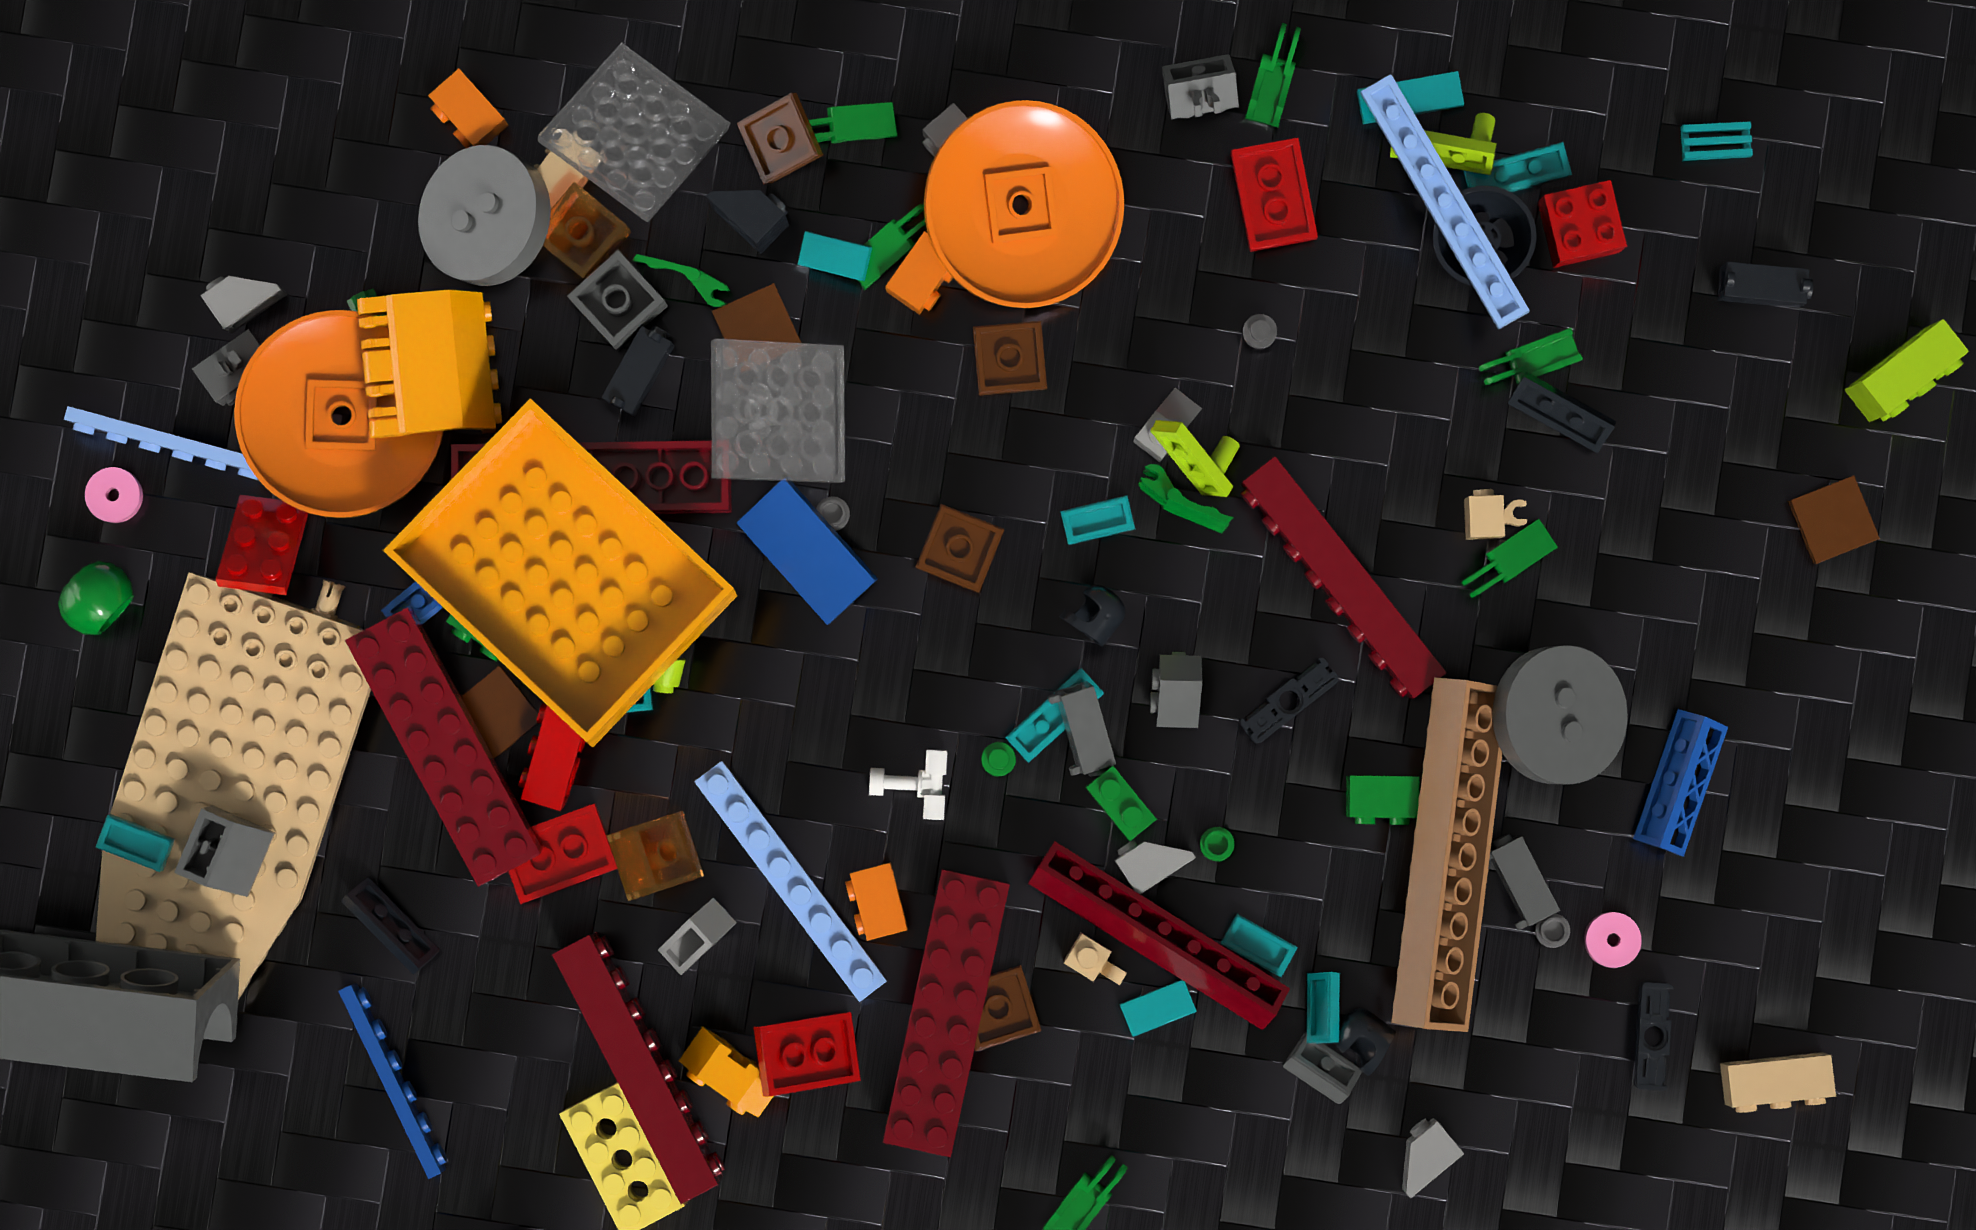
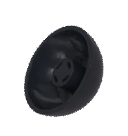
(1506, 225)

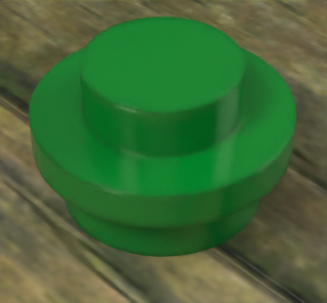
(998, 759)
(1217, 844)

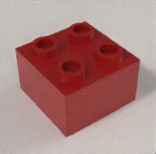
(1582, 223)

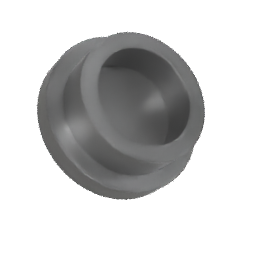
(1259, 331)
(834, 511)
(1553, 931)

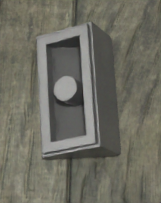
(1323, 1069)

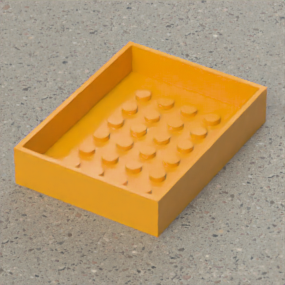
(561, 572)

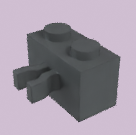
(1200, 87)
(224, 368)
(1178, 690)

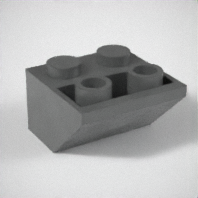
(224, 851)

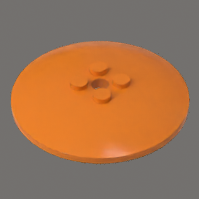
(1070, 195)
(289, 427)

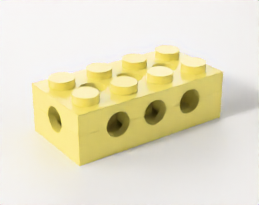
(611, 1177)

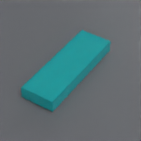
(1424, 95)
(1525, 169)
(1044, 723)

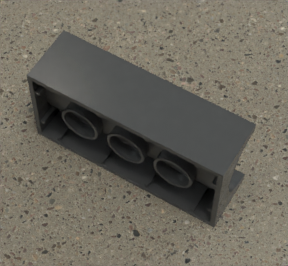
(113, 1005)

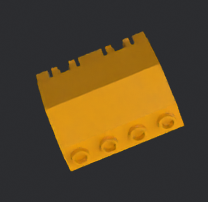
(433, 360)

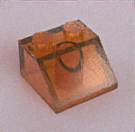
(583, 232)
(655, 855)

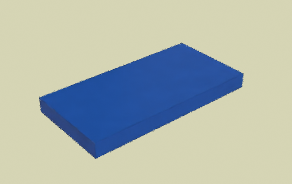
(807, 550)

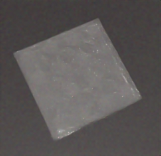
(634, 132)
(777, 411)

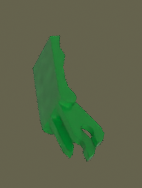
(1272, 83)
(857, 123)
(891, 245)
(702, 281)
(1537, 357)
(1172, 501)
(1515, 555)
(1084, 1200)

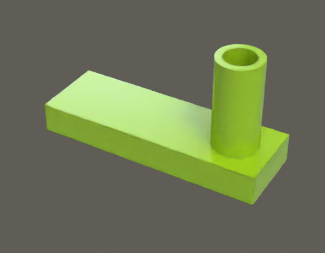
(1466, 154)
(1201, 469)

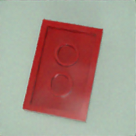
(1274, 194)
(261, 545)
(572, 852)
(806, 1054)

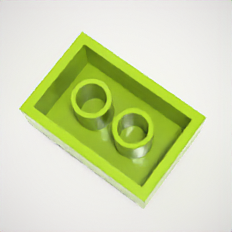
(1908, 372)

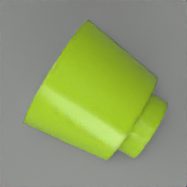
(670, 678)

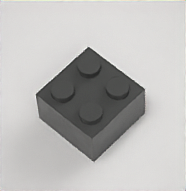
(617, 300)

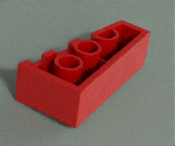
(553, 762)

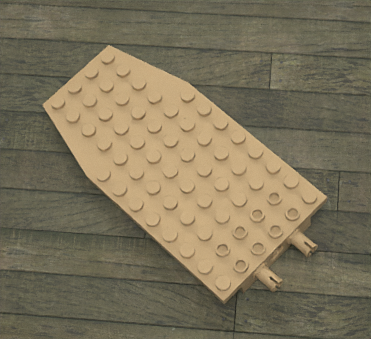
(242, 717)

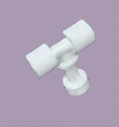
(927, 783)

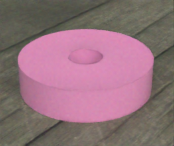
(98, 492)
(1628, 939)

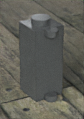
(1084, 729)
(1522, 880)

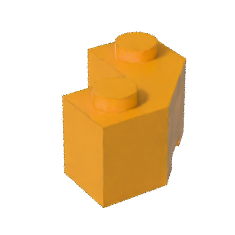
(725, 1070)

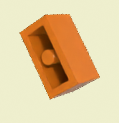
(468, 111)
(919, 277)
(877, 902)

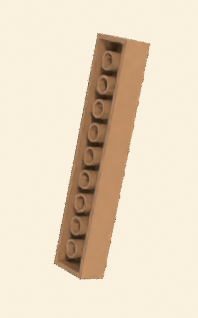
(1449, 859)

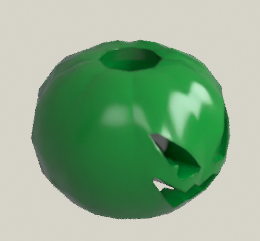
(95, 597)

